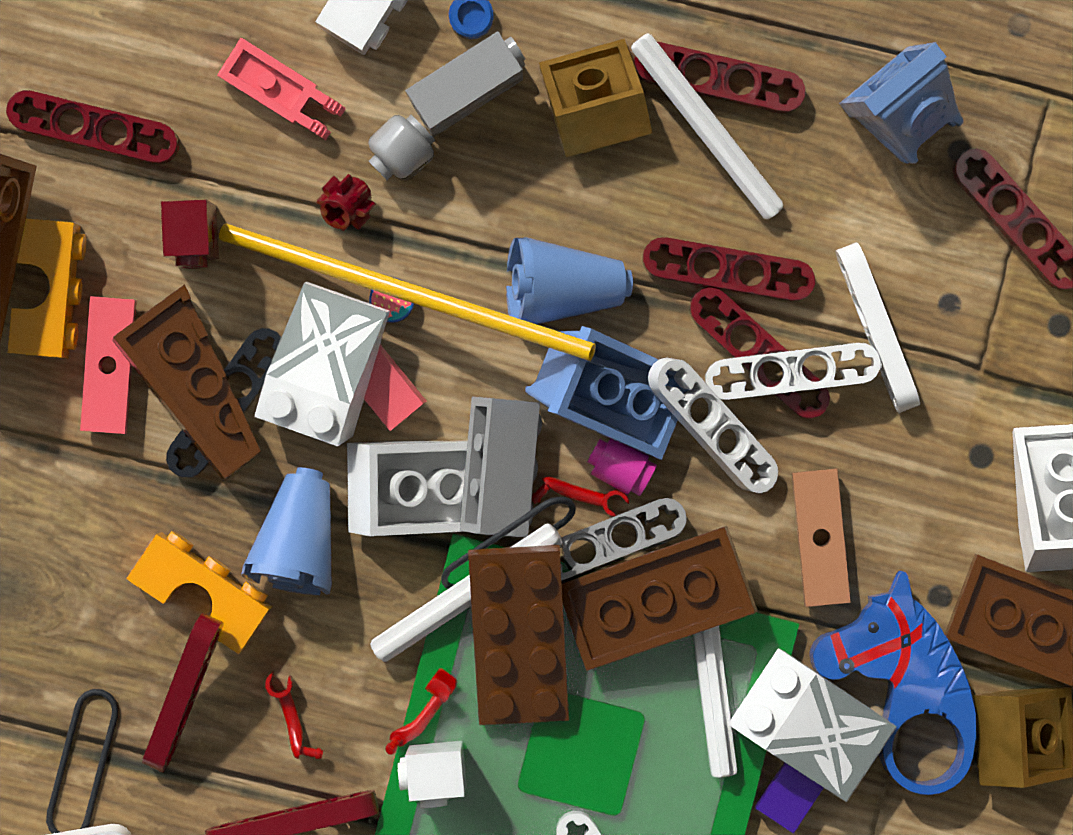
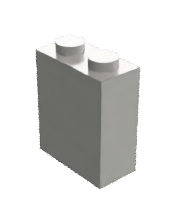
(467, 82)

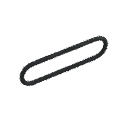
(557, 500)
(98, 692)

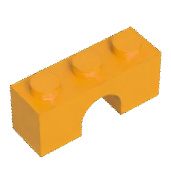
(49, 327)
(170, 563)

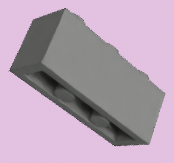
(499, 465)

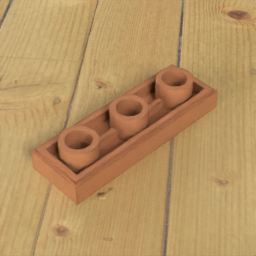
(822, 566)

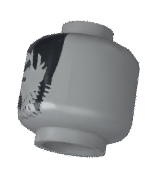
(401, 148)

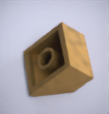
(596, 97)
(1024, 736)

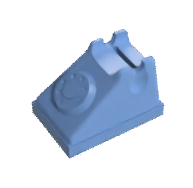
(906, 100)
(607, 393)

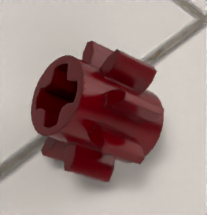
(346, 202)

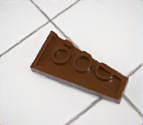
(181, 369)

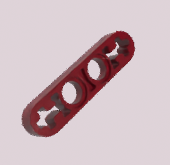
(722, 68)
(92, 131)
(1013, 224)
(727, 275)
(763, 345)
(182, 692)
(304, 817)

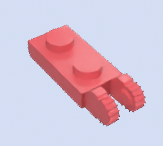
(276, 86)

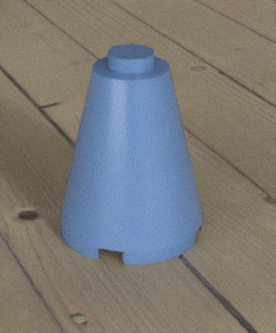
(562, 282)
(295, 537)

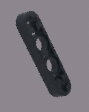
(250, 351)

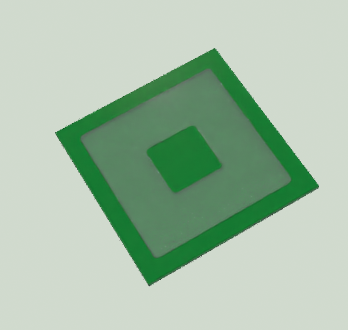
(624, 757)

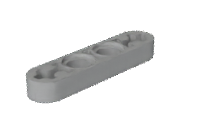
(607, 551)

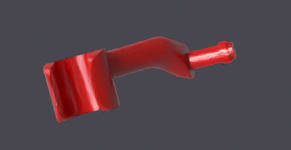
(576, 493)
(440, 687)
(292, 719)

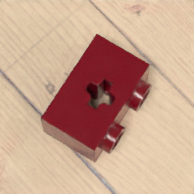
(189, 232)

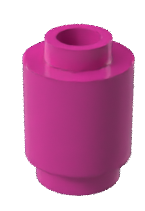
(621, 466)

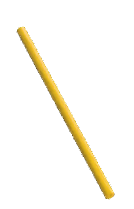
(408, 292)

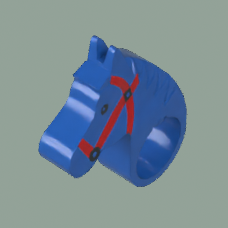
(908, 648)

